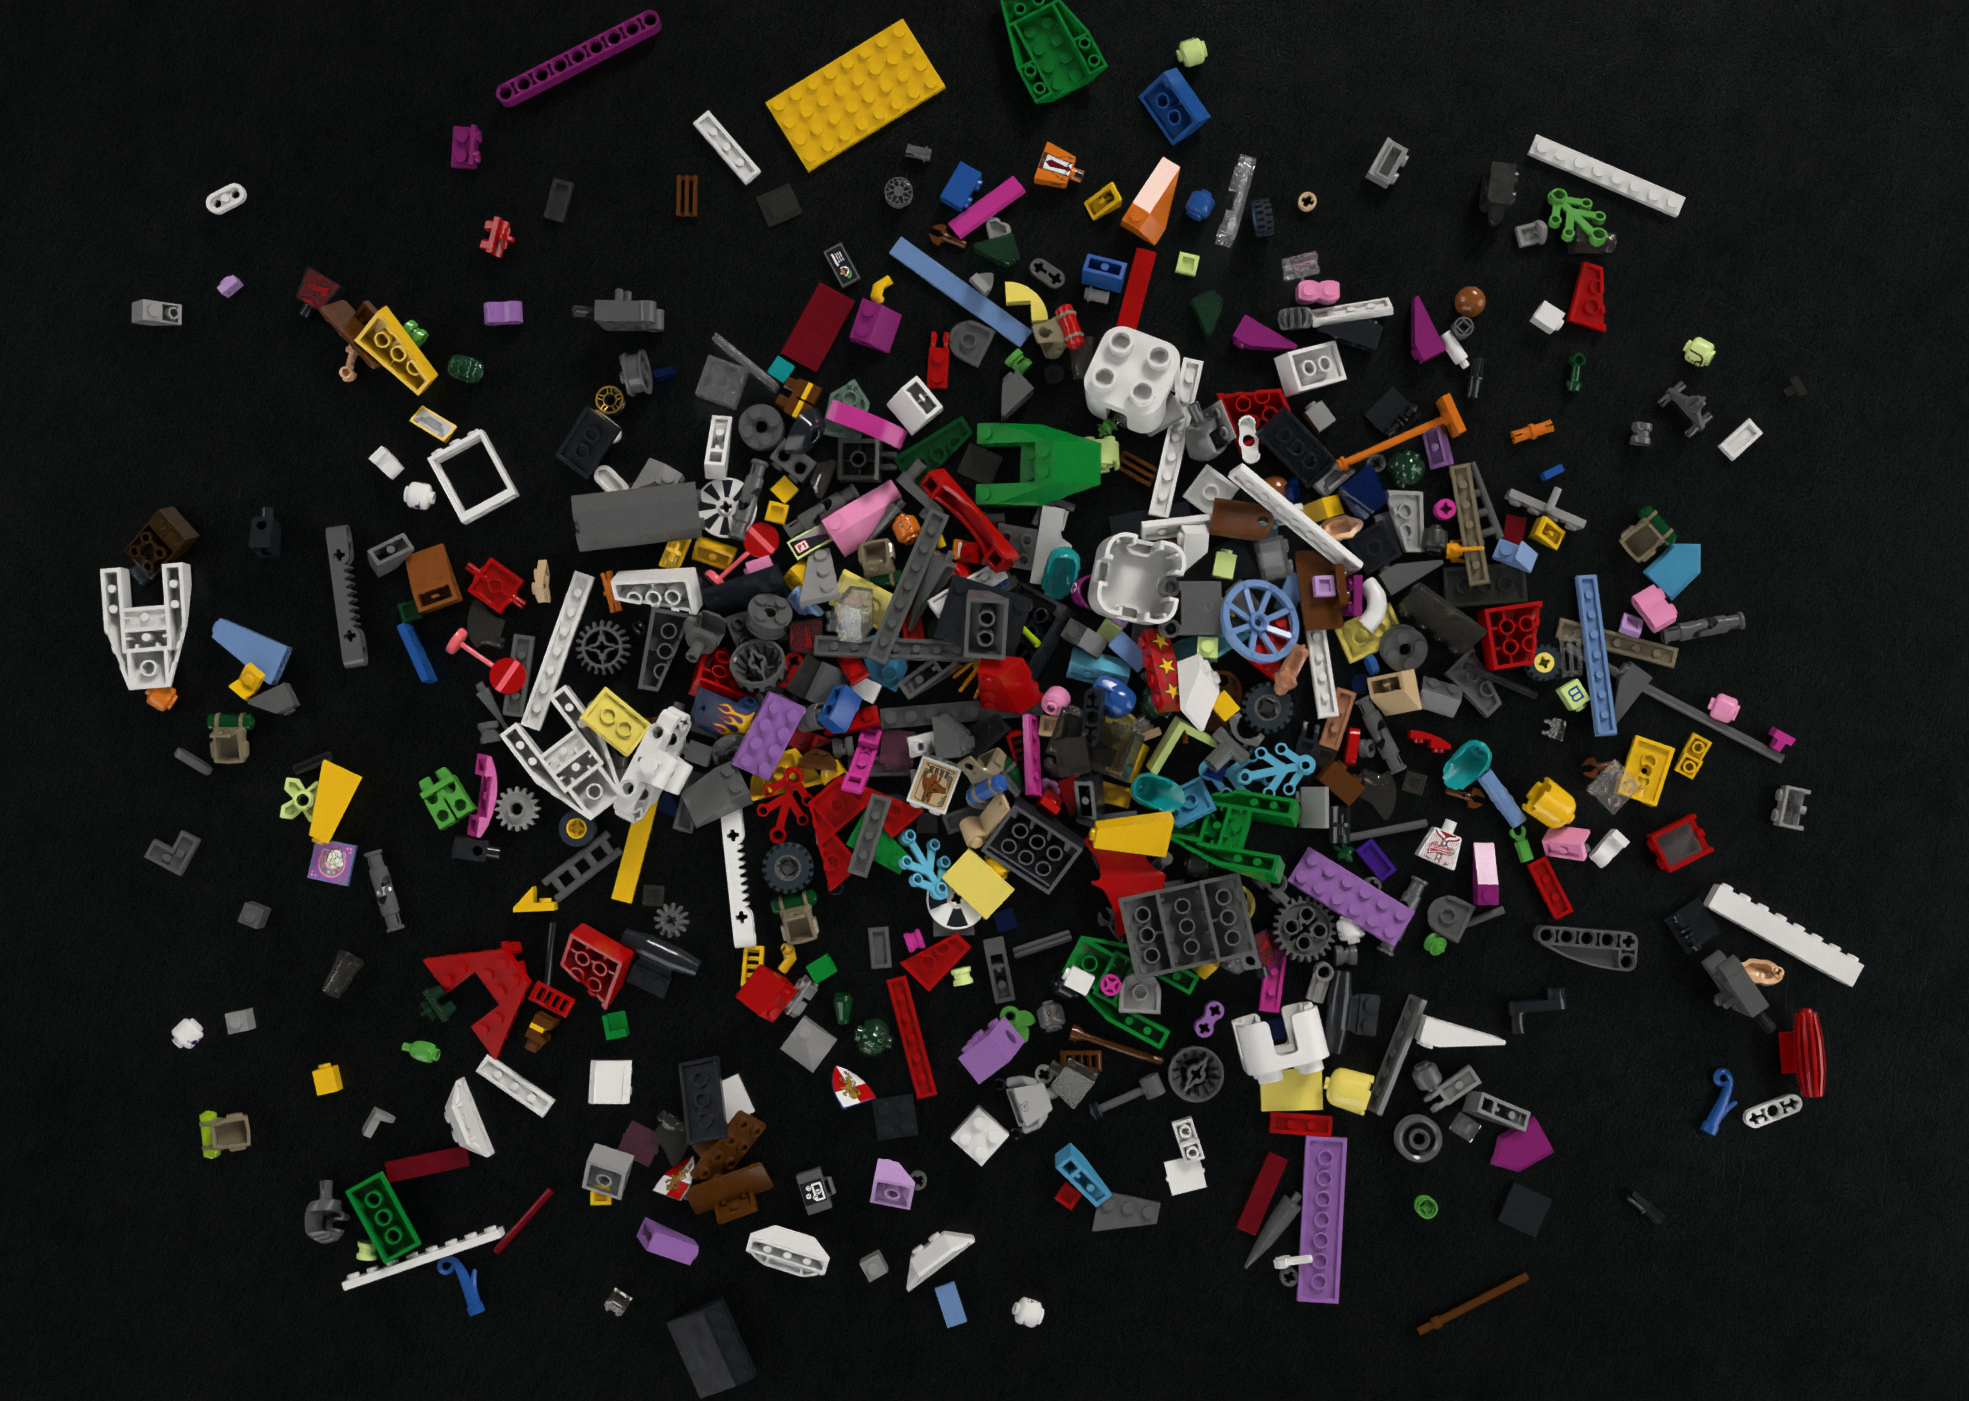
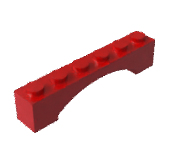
(996, 549)

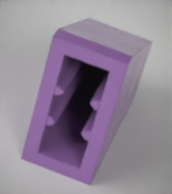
(667, 1242)

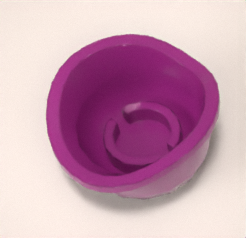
(1079, 592)

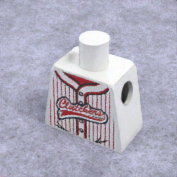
(1441, 845)

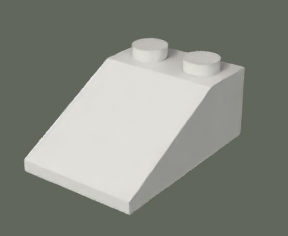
(1310, 368)
(1197, 689)

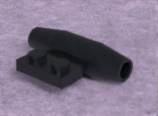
(656, 962)
(1348, 1012)

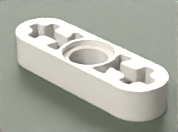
(1784, 1099)

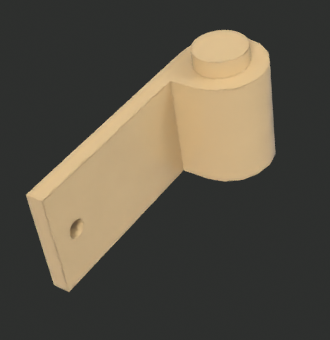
(978, 829)

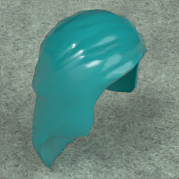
(1060, 572)
(1467, 764)
(1157, 792)

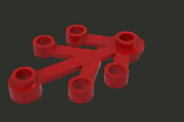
(785, 800)

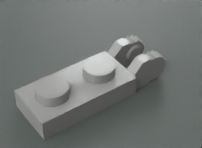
(1454, 1088)

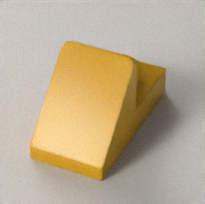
(248, 682)
(529, 903)

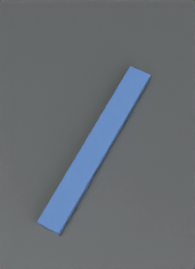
(960, 292)
(1595, 655)

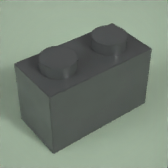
(1439, 696)

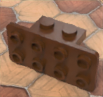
(350, 324)
(1321, 612)
(723, 1155)
(731, 1193)

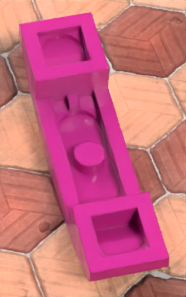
(866, 423)
(862, 761)
(487, 798)

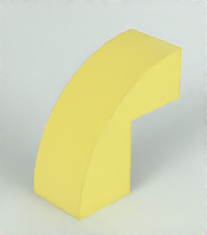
(1022, 295)

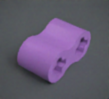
(503, 313)
(1208, 1018)

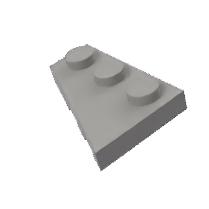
(1408, 518)
(819, 579)

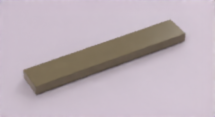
(1469, 524)
(1624, 644)

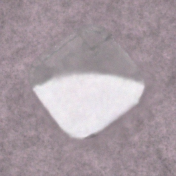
(1240, 184)

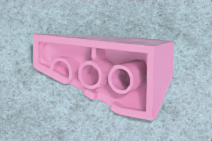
(859, 518)

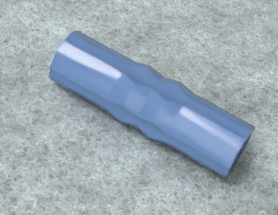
(1501, 798)

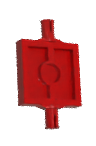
(495, 585)

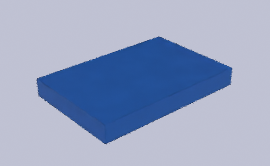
(417, 653)

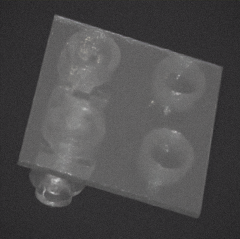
(1614, 786)

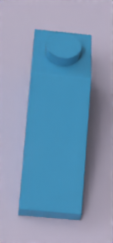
(1081, 1174)

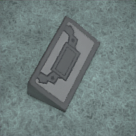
(1331, 480)

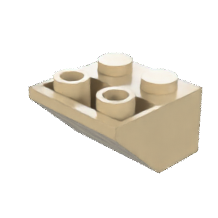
(1395, 692)

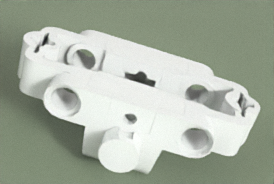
(655, 766)

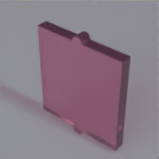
(895, 748)
(639, 1143)

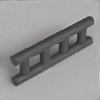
(1488, 508)
(584, 853)

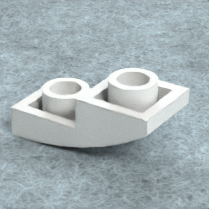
(1188, 1140)

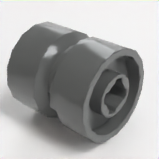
(809, 719)

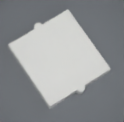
(1184, 1177)

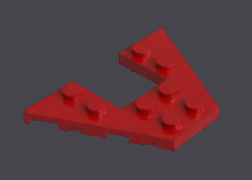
(834, 809)
(503, 979)

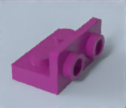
(465, 147)
(1354, 585)

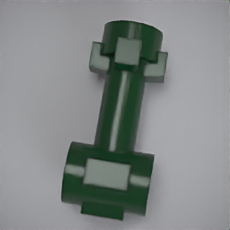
(1575, 362)

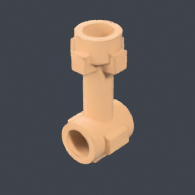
(347, 371)

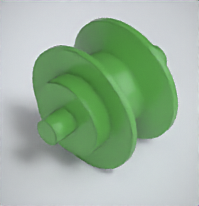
(1107, 427)
(1435, 944)

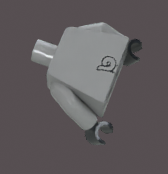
(1029, 1102)

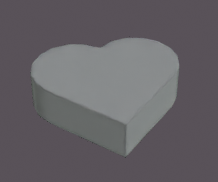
(996, 227)

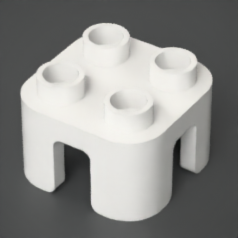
(1132, 377)
(1128, 578)
(1302, 1050)

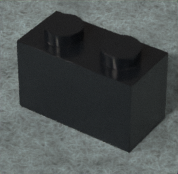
(1089, 796)

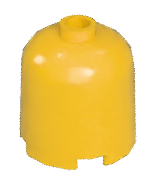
(1550, 804)

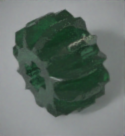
(465, 368)

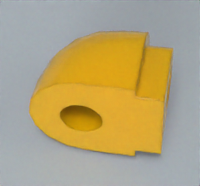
(828, 776)

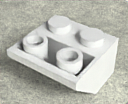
(914, 405)

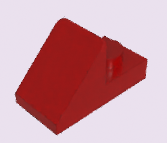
(1049, 803)

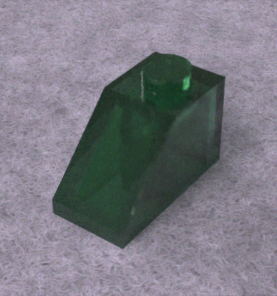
(999, 249)
(1207, 310)

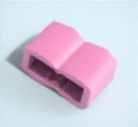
(1323, 293)
(1654, 608)

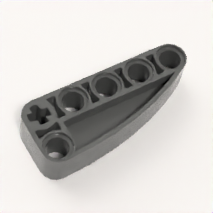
(1593, 951)

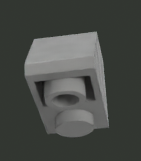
(156, 313)

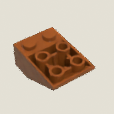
(432, 579)

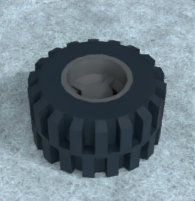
(1266, 710)
(788, 867)

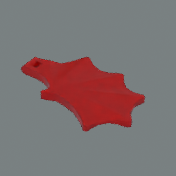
(1123, 876)

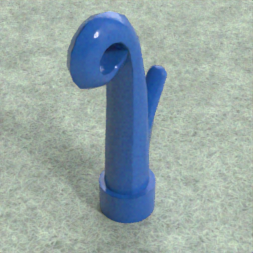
(1721, 1106)
(468, 1284)

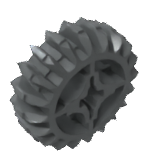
(602, 638)

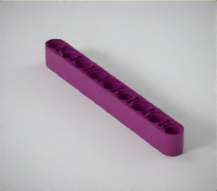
(589, 60)

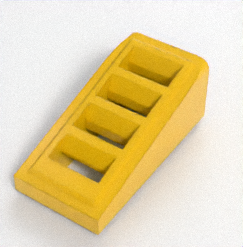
(745, 966)

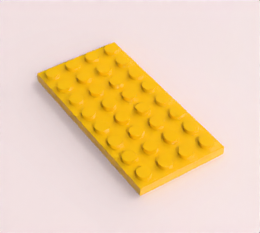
(855, 95)

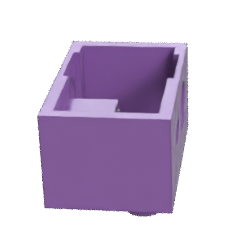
(990, 1049)

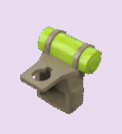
(224, 1133)

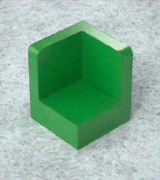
(821, 968)
(615, 1025)

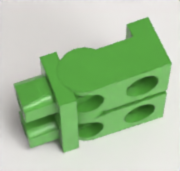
(446, 799)

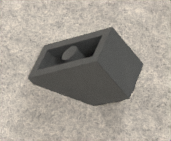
(389, 554)
(1084, 638)
(277, 700)

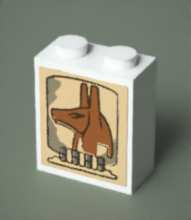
(933, 784)

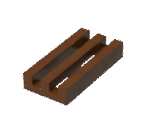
(686, 213)
(1138, 469)

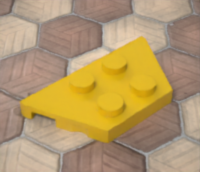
(788, 759)

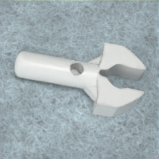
(1284, 1261)

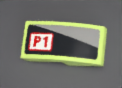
(810, 541)

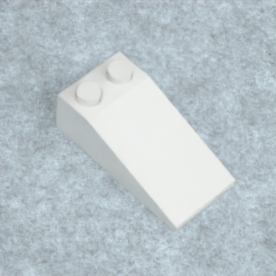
(1440, 1033)

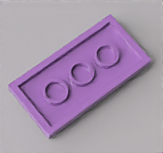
(768, 735)

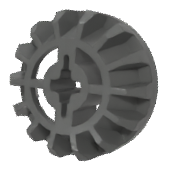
(753, 653)
(1185, 1088)

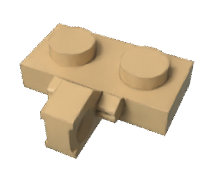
(540, 587)

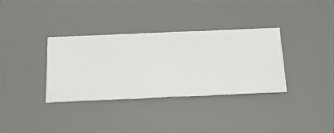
(1047, 541)

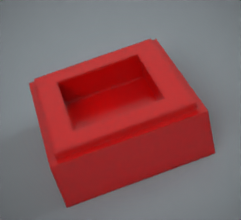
(1068, 1195)

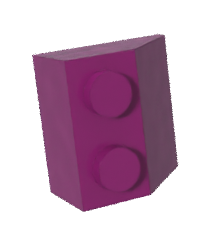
(875, 326)

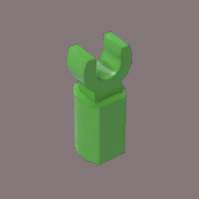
(1522, 845)

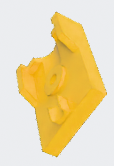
(1656, 760)

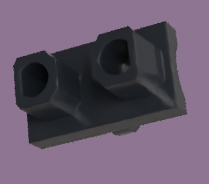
(1339, 824)

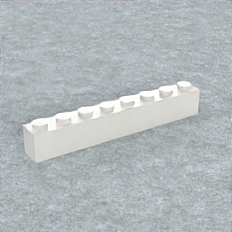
(1783, 935)

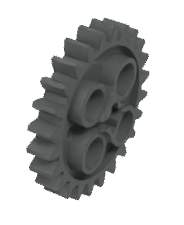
(1314, 944)

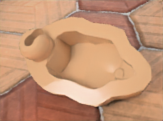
(1342, 527)
(1763, 971)

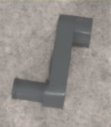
(907, 480)

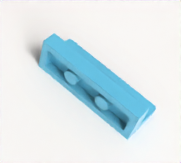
(1089, 668)

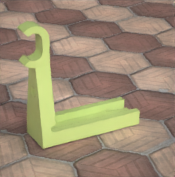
(1170, 739)

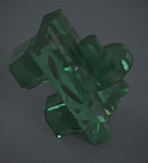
(432, 996)

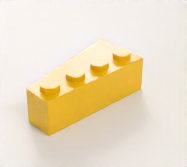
(396, 351)

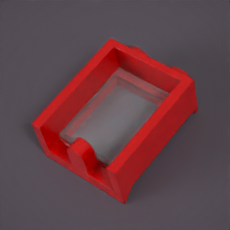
(1678, 843)

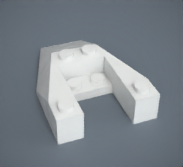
(146, 637)
(575, 767)

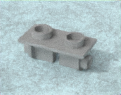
(806, 989)

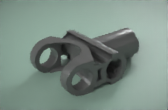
(1231, 745)

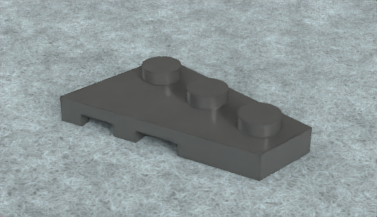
(1475, 688)
(1124, 1212)

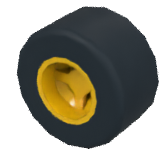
(570, 829)

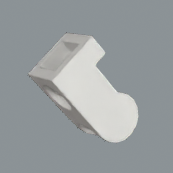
(1608, 848)

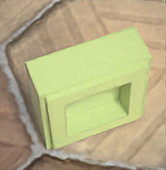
(1187, 264)
(1109, 629)

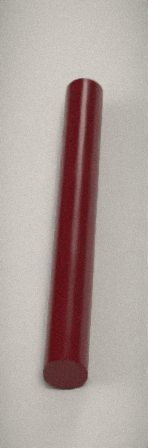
(523, 1221)

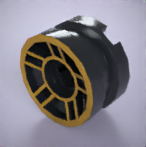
(604, 395)

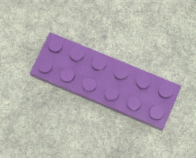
(1351, 896)

